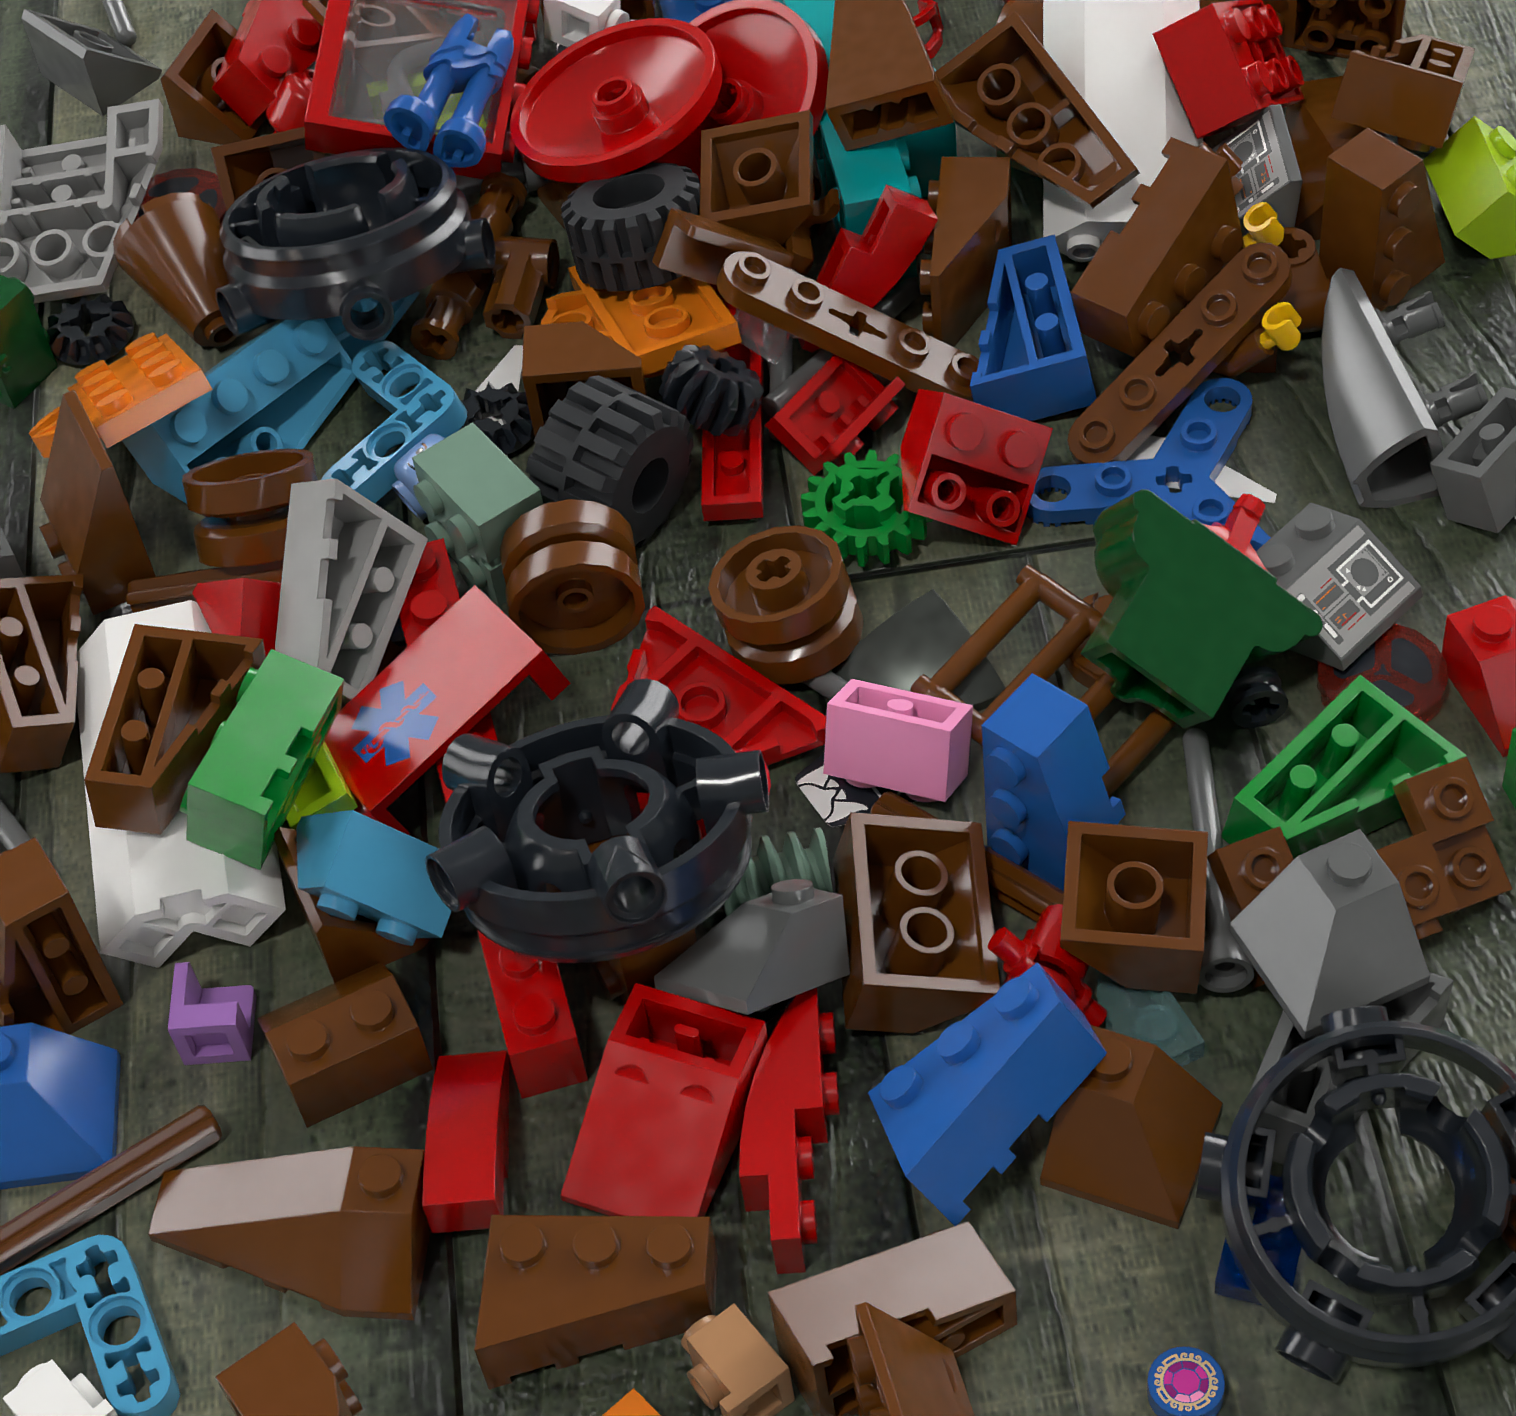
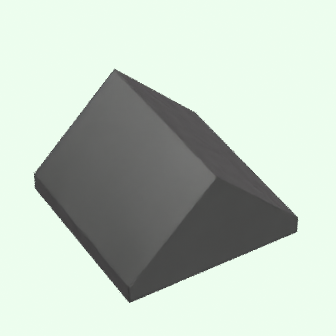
(87, 61)

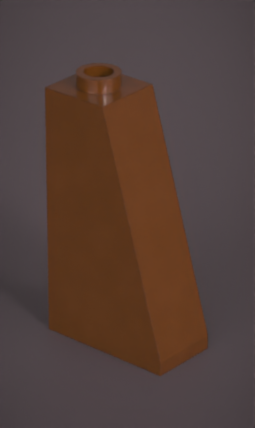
(880, 75)

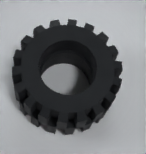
(619, 222)

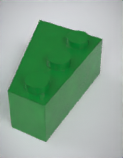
(261, 758)
(1339, 772)

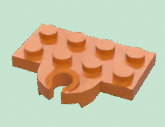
(650, 320)
(131, 391)

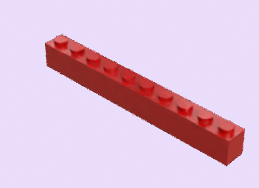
(525, 989)

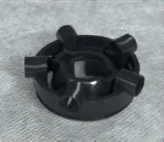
(347, 233)
(534, 805)
(1476, 1150)

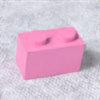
(897, 740)

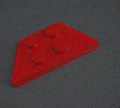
(723, 692)

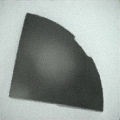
(919, 643)

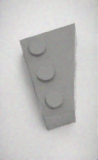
(343, 581)

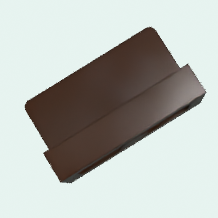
(701, 245)

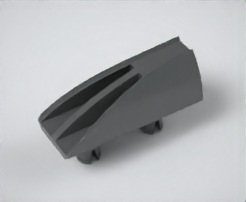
(1376, 414)

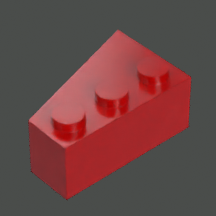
(269, 44)

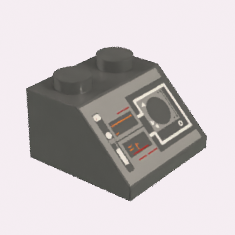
(1268, 166)
(1342, 576)

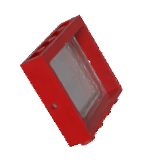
(379, 52)

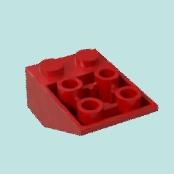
(1229, 64)
(664, 1107)

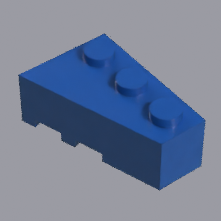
(1032, 339)
(1041, 773)
(982, 1085)

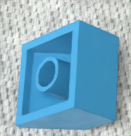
(369, 872)

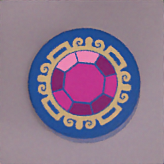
(1185, 1383)

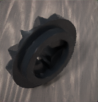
(109, 333)
(512, 407)

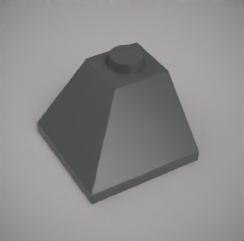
(1332, 934)
(765, 951)

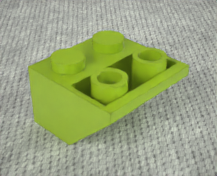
(1478, 186)

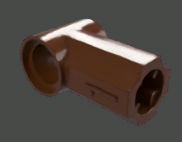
(521, 275)

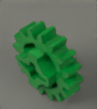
(865, 508)

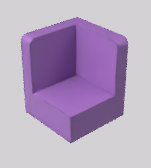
(210, 1022)

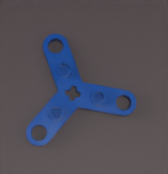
(1189, 455)

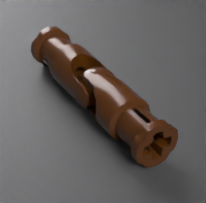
(457, 296)

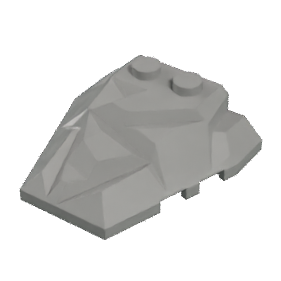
(71, 198)

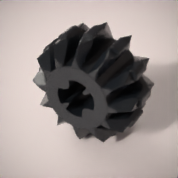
(711, 390)

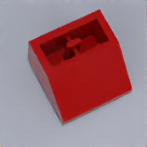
(970, 464)

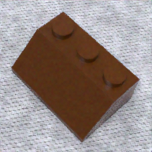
(914, 921)

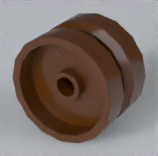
(245, 505)
(572, 576)
(787, 603)

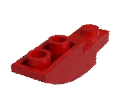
(783, 1121)

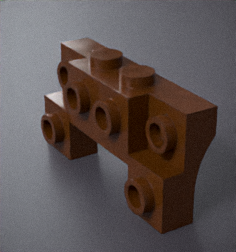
(1439, 868)

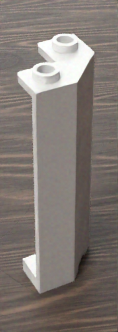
(1122, 77)
(156, 885)

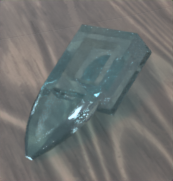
(1150, 1018)

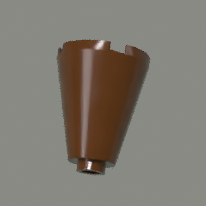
(178, 262)

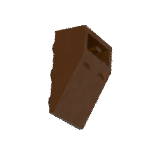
(1339, 25)
(971, 227)
(903, 1370)

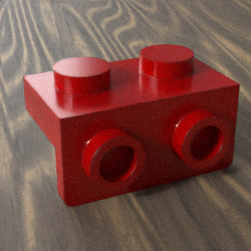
(831, 411)

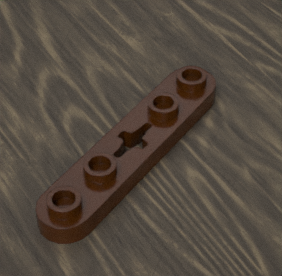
(825, 317)
(1220, 317)

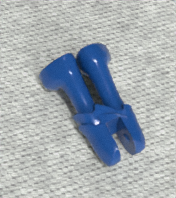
(452, 69)

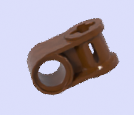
(1309, 281)

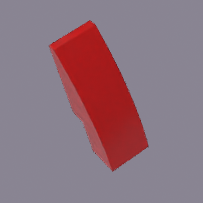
(873, 262)
(467, 1141)

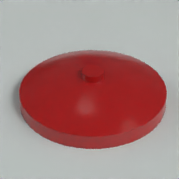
(768, 66)
(616, 100)

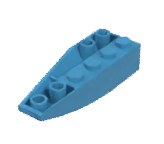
(261, 398)

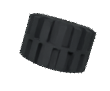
(615, 451)

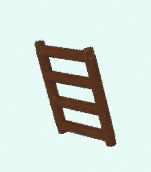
(1081, 624)

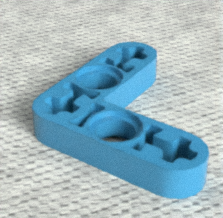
(423, 411)
(78, 1298)

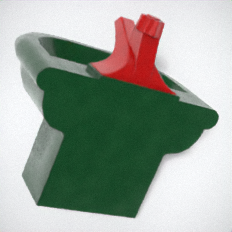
(1186, 605)

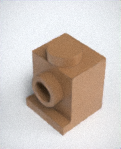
(736, 1366)

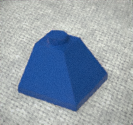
(55, 1105)

